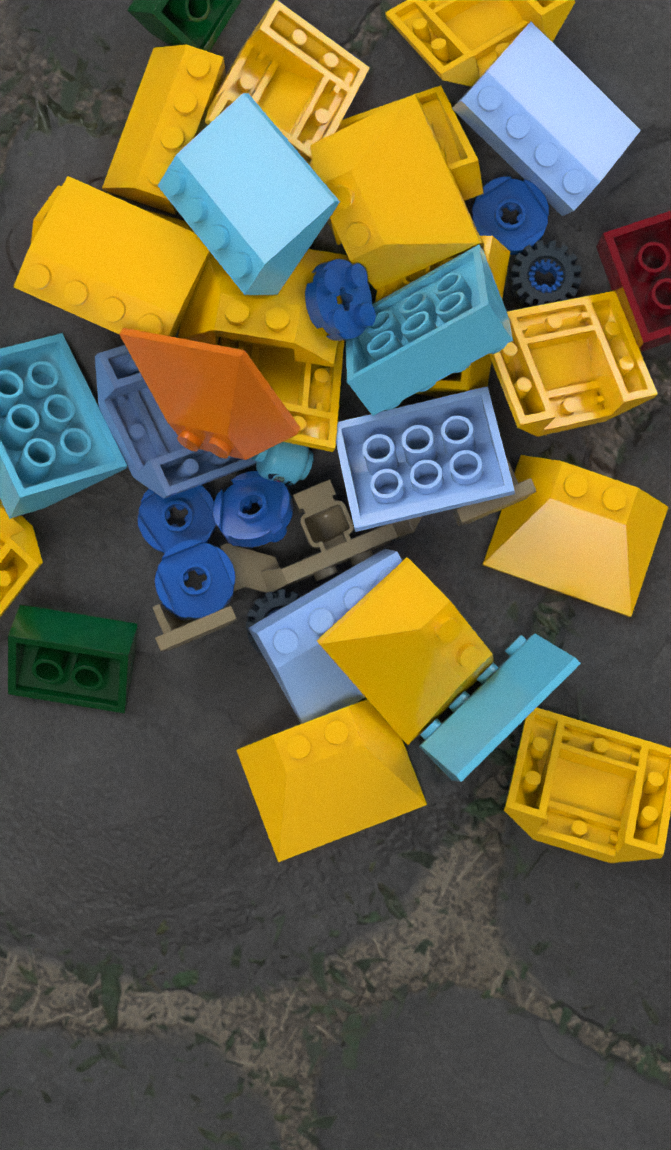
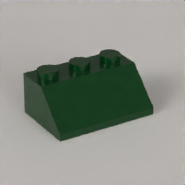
(184, 21)
(71, 658)

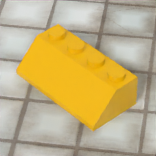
(163, 120)

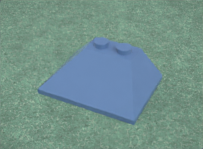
(144, 434)

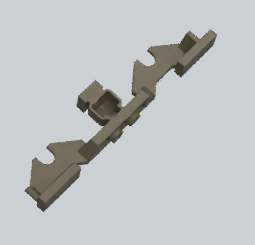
(326, 528)

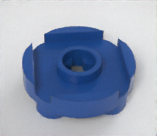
(513, 195)
(356, 311)
(155, 513)
(262, 527)
(174, 570)

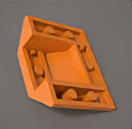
(211, 395)

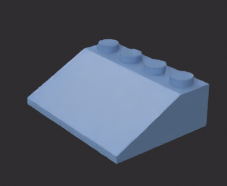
(547, 119)
(422, 459)
(290, 638)

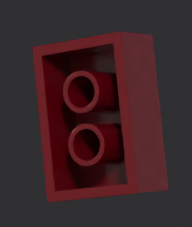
(640, 274)

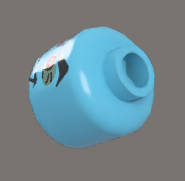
(284, 463)

